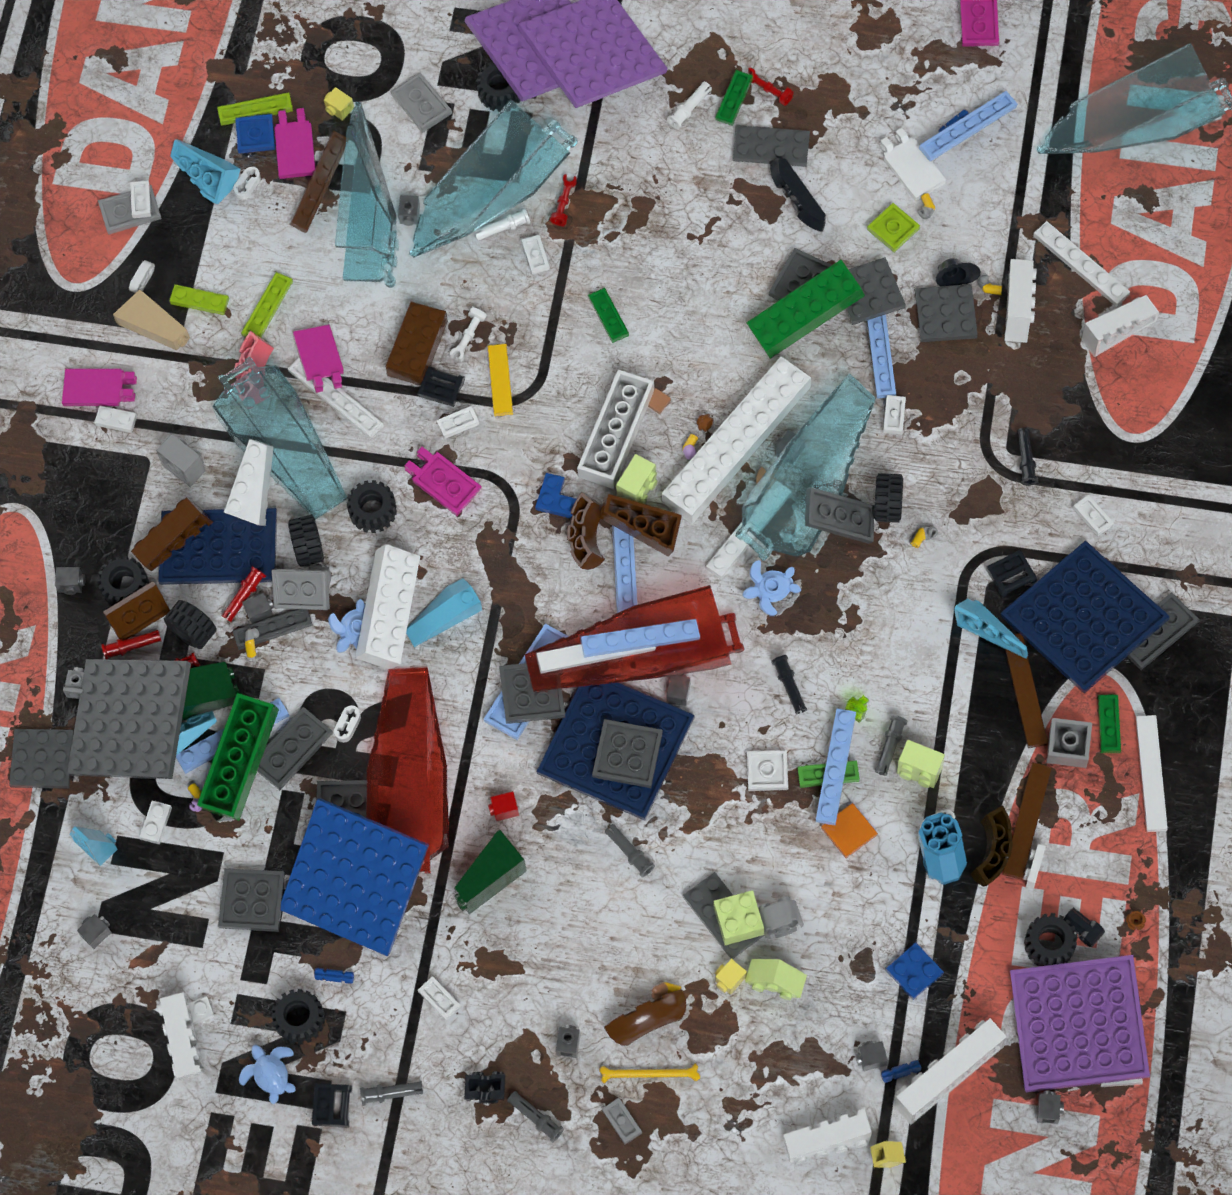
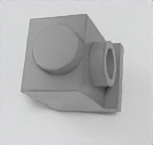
(72, 689)

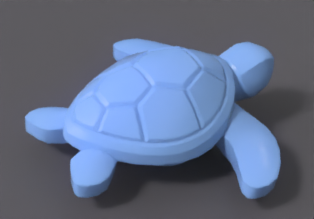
(770, 587)
(349, 627)
(269, 1072)

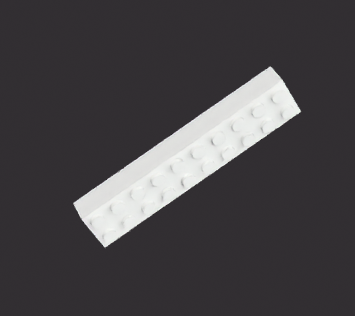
(736, 440)

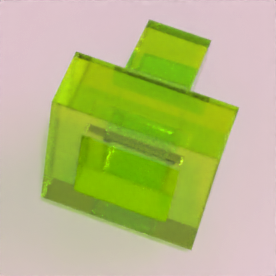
(858, 706)

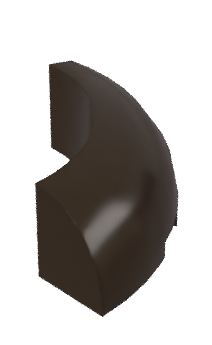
(999, 846)

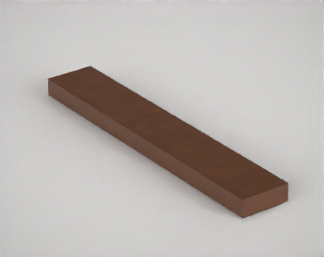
(319, 182)
(1026, 698)
(1027, 820)

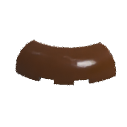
(583, 532)
(647, 1017)

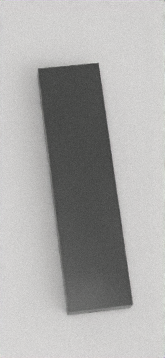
(275, 627)

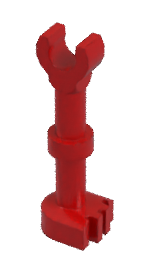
(784, 97)
(558, 217)

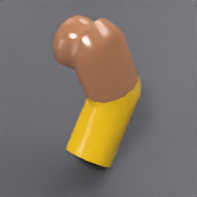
(664, 988)

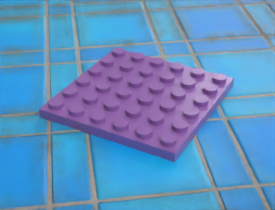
(592, 49)
(509, 50)
(1079, 1023)

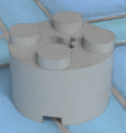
(780, 918)

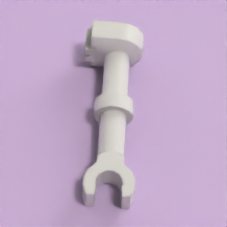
(478, 316)

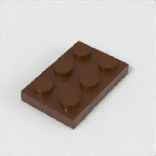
(137, 611)

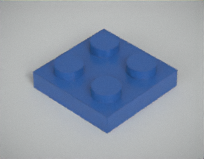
(255, 133)
(914, 971)

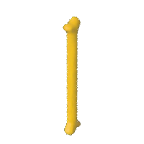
(649, 1073)

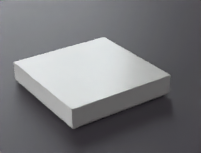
(767, 770)

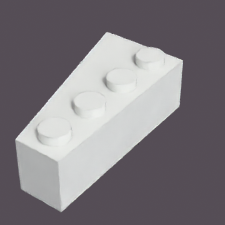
(1020, 300)
(1118, 325)
(252, 484)
(181, 1036)
(828, 1137)

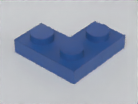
(551, 500)

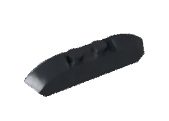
(802, 200)

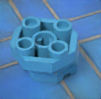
(942, 848)

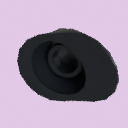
(954, 272)

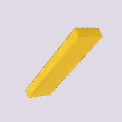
(500, 380)

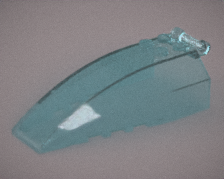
(270, 411)

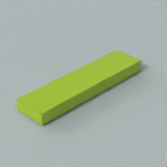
(255, 107)
(268, 305)

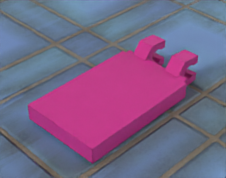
(979, 23)
(294, 146)
(319, 356)
(97, 387)
(443, 481)

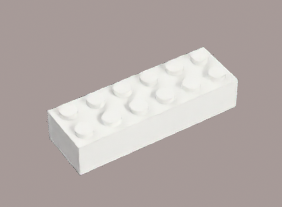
(615, 429)
(387, 607)
(949, 1071)

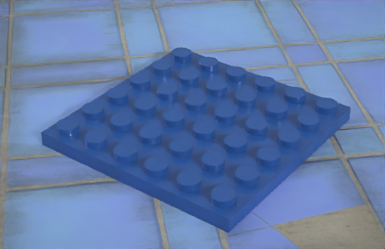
(353, 877)

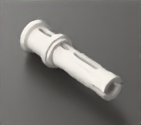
(684, 110)
(509, 222)

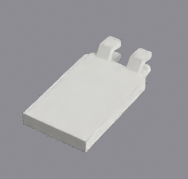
(911, 165)

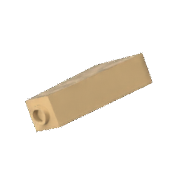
(150, 320)

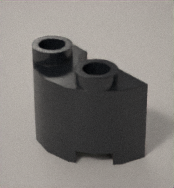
(485, 1088)

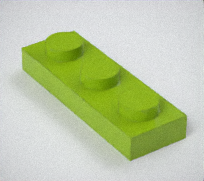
(199, 299)

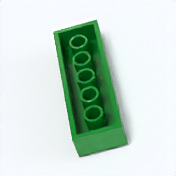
(805, 309)
(238, 757)

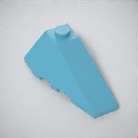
(210, 173)
(446, 610)
(981, 622)
(194, 728)
(94, 843)

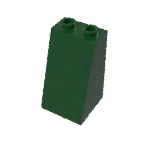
(209, 689)
(490, 873)

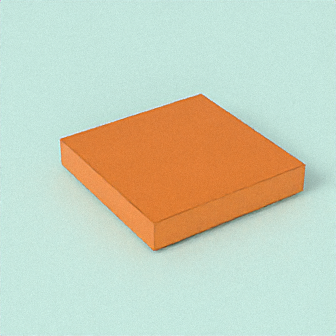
(850, 831)

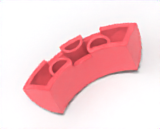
(257, 349)

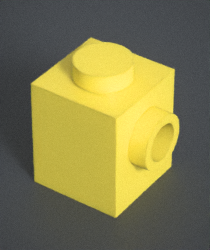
(338, 103)
(730, 976)
(887, 1154)

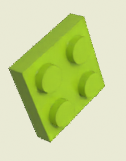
(893, 227)

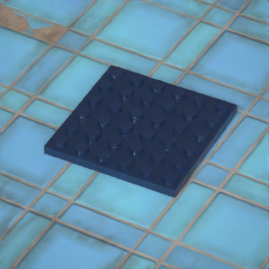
(1085, 616)
(576, 743)

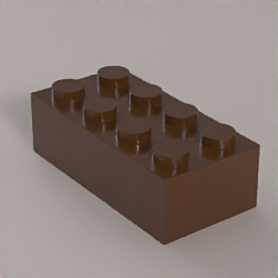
(416, 343)

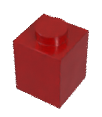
(503, 806)

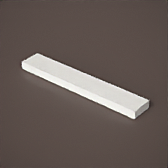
(341, 402)
(573, 656)
(1151, 773)

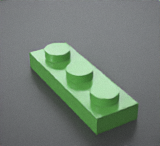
(813, 774)

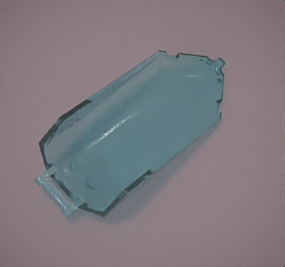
(1142, 107)
(491, 177)
(365, 210)

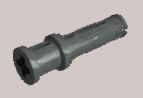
(892, 736)
(635, 856)
(381, 1093)
(542, 1122)

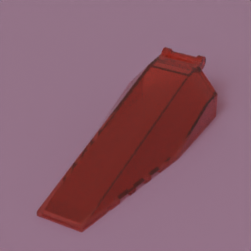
(667, 660)
(409, 764)

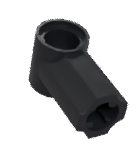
(1088, 931)

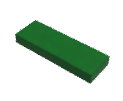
(734, 97)
(608, 315)
(1109, 724)

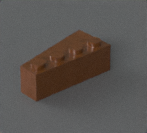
(644, 522)
(170, 534)

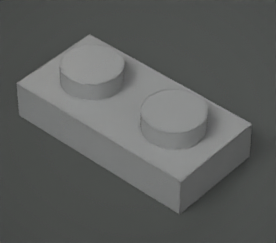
(621, 1121)

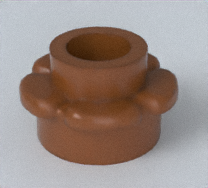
(705, 422)
(1136, 915)

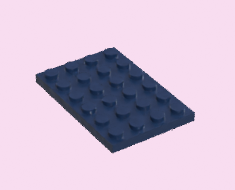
(223, 551)

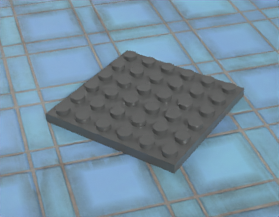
(129, 718)

